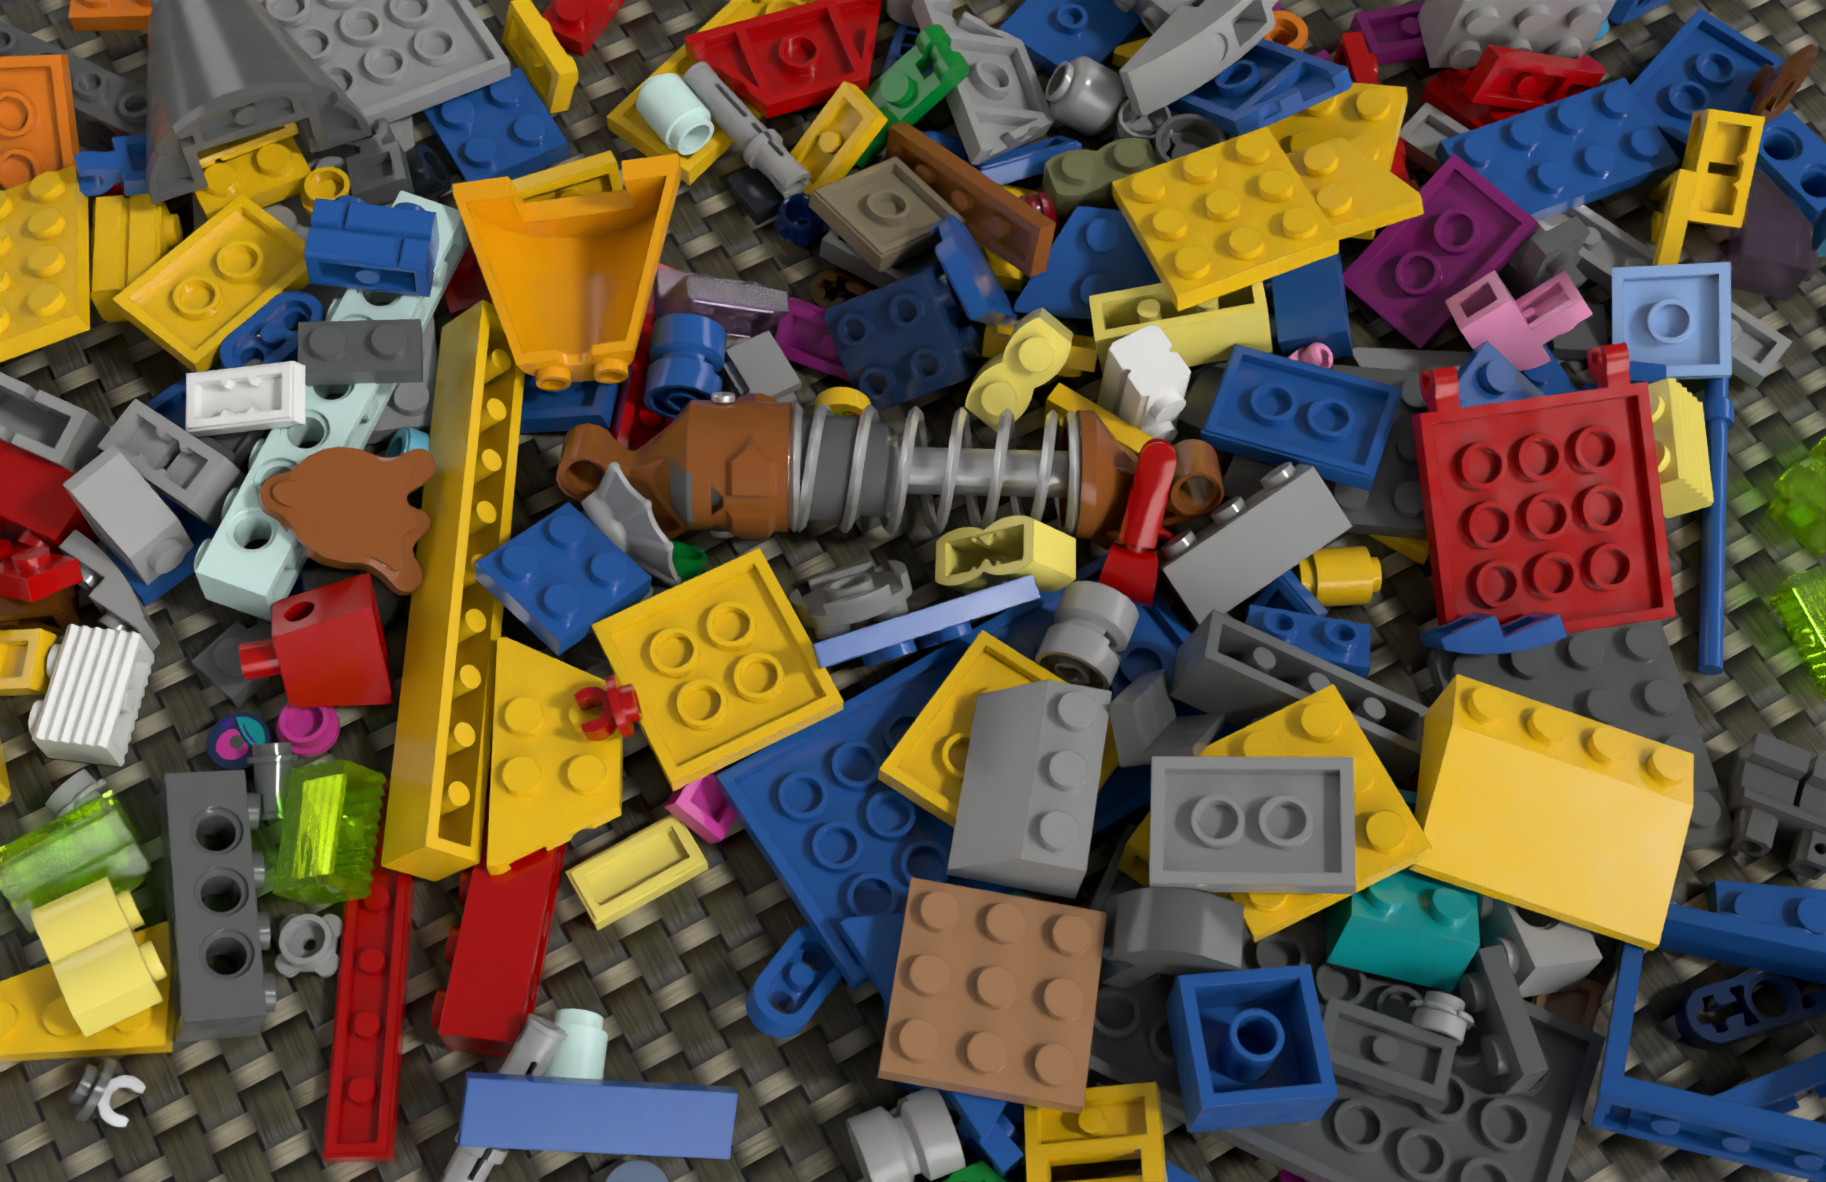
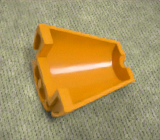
(572, 269)

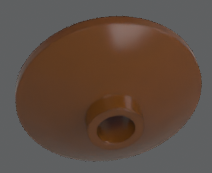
(1777, 86)

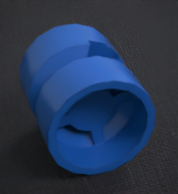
(684, 360)

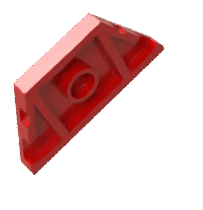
(792, 54)

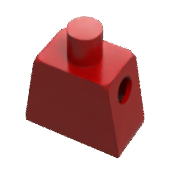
(326, 647)

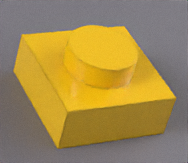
(24, 661)

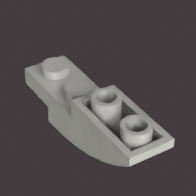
(1193, 49)

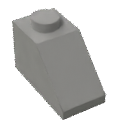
(129, 515)

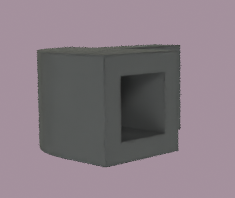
(1545, 257)
(1170, 934)

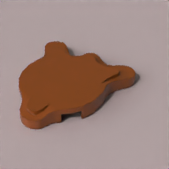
(355, 511)

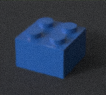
(1250, 1048)

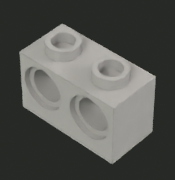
(174, 462)

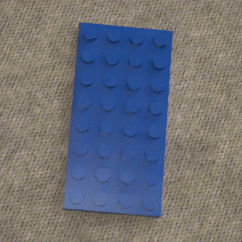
(852, 841)

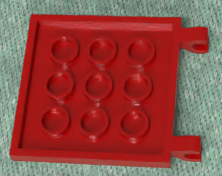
(1545, 501)

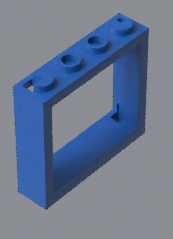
(1694, 1119)

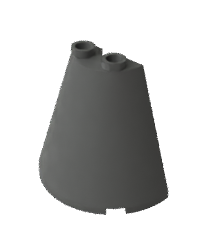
(227, 75)

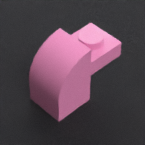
(1522, 325)

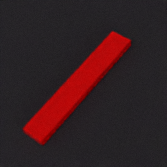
(370, 1016)

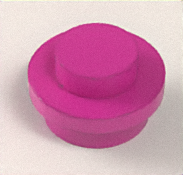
(308, 729)

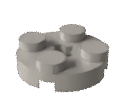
(852, 596)

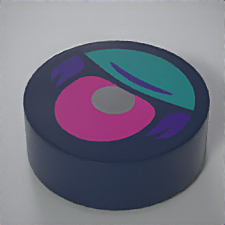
(233, 738)

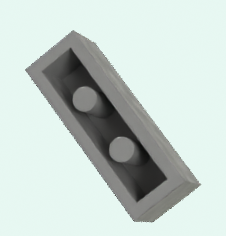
(1251, 541)

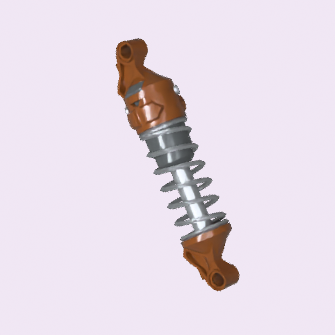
(769, 468)

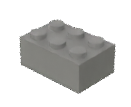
(1461, 30)

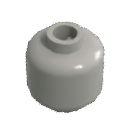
(1085, 95)

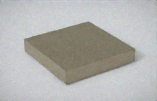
(883, 212)

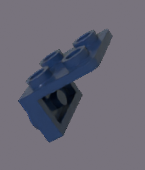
(904, 338)

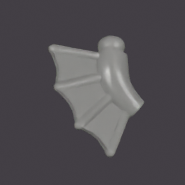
(630, 525)

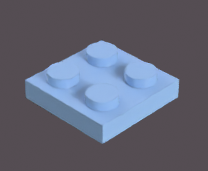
(1675, 317)

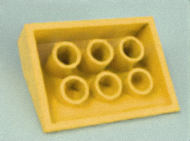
(1552, 810)

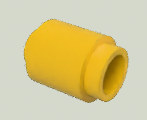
(1340, 575)

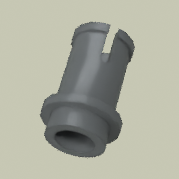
(272, 777)

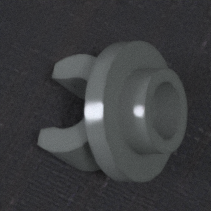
(94, 1089)

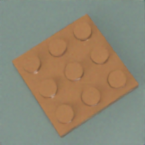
(994, 996)

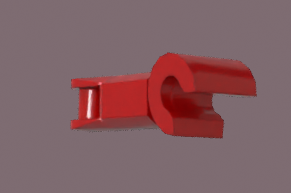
(1130, 565)

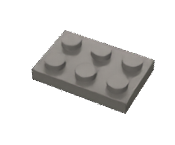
(1253, 824)

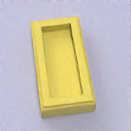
(636, 870)

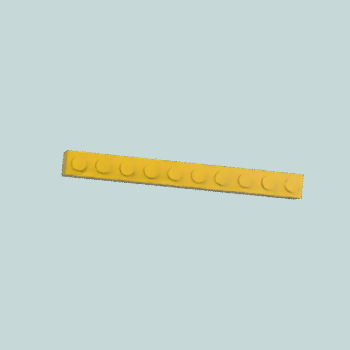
(453, 619)

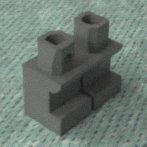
(1780, 797)

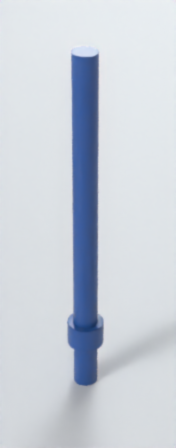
(1718, 421)

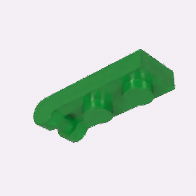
(907, 91)

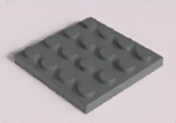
(1616, 678)

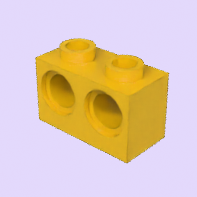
(1724, 153)

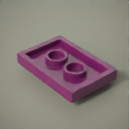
(1431, 257)

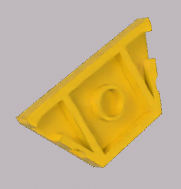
(1354, 188)
(543, 766)

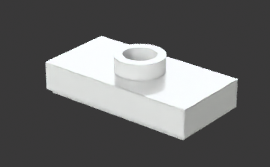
(245, 399)

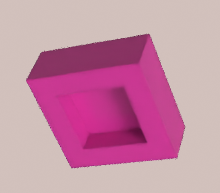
(702, 808)

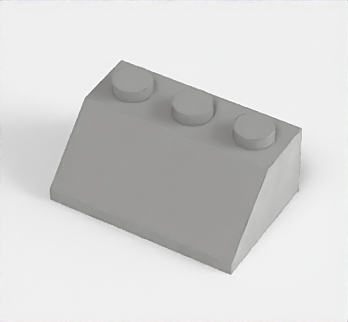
(1031, 787)

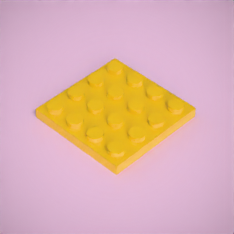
(43, 262)

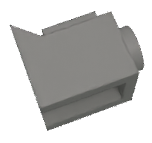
(760, 367)

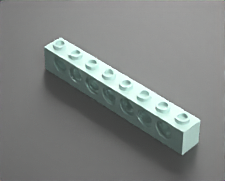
(260, 577)

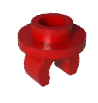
(619, 706)

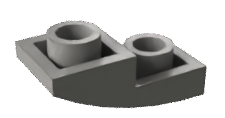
(109, 590)

